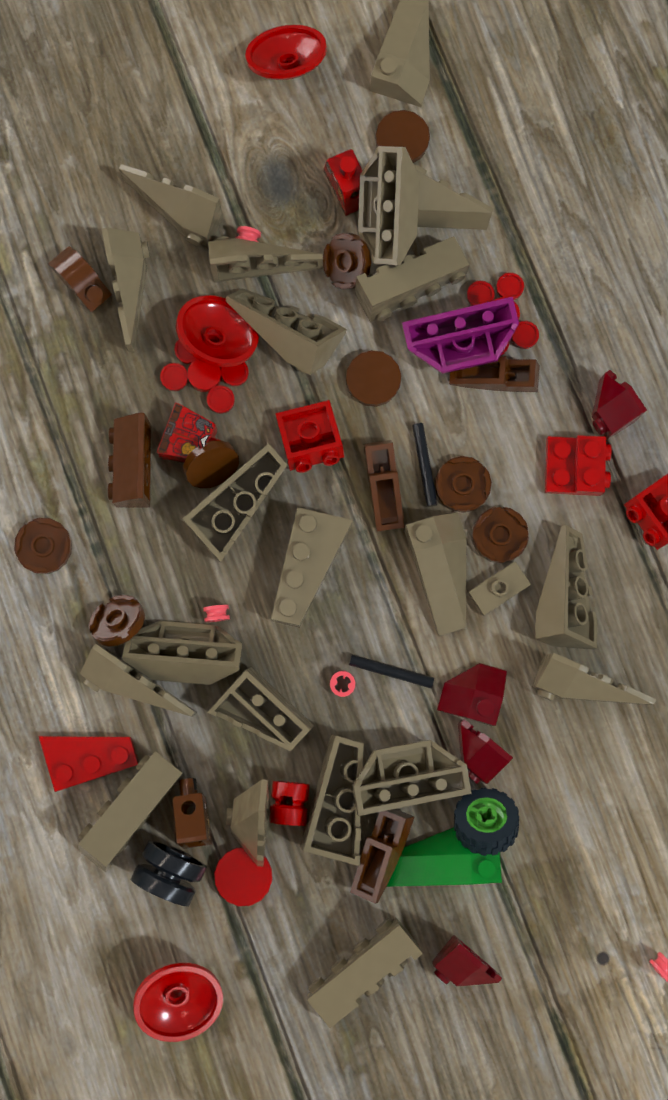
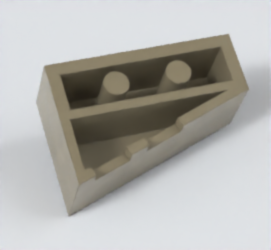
(262, 710)

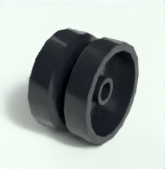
(168, 873)

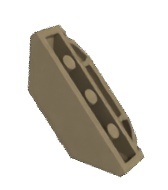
(389, 204)
(183, 652)
(409, 777)

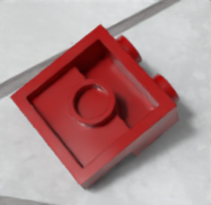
(310, 436)
(577, 465)
(650, 512)

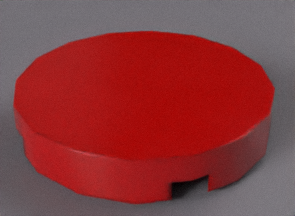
(241, 879)

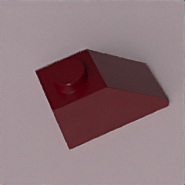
(615, 406)
(475, 694)
(480, 753)
(463, 966)

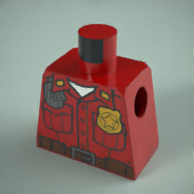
(344, 177)
(185, 433)

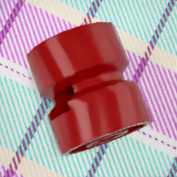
(289, 814)

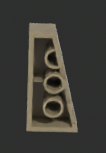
(412, 279)
(230, 507)
(309, 556)
(128, 811)
(333, 820)
(363, 971)

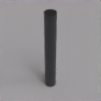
(424, 464)
(391, 671)

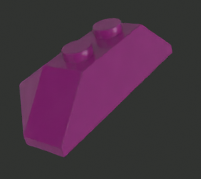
(463, 335)

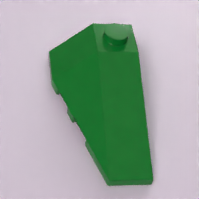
(444, 862)

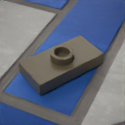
(499, 588)

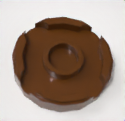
(404, 130)
(346, 259)
(373, 378)
(211, 464)
(463, 484)
(500, 534)
(43, 546)
(117, 620)

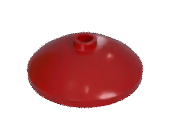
(286, 52)
(215, 332)
(179, 1013)

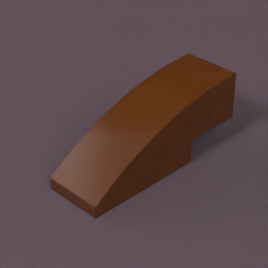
(502, 375)
(384, 485)
(381, 854)

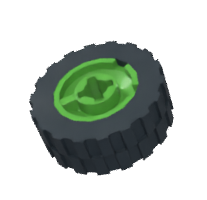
(488, 836)

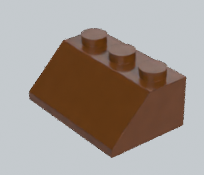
(130, 461)

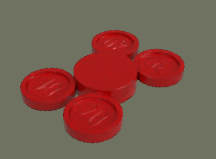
(507, 286)
(204, 379)

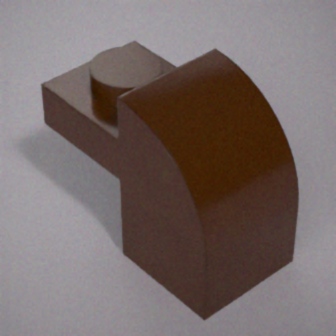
(80, 278)

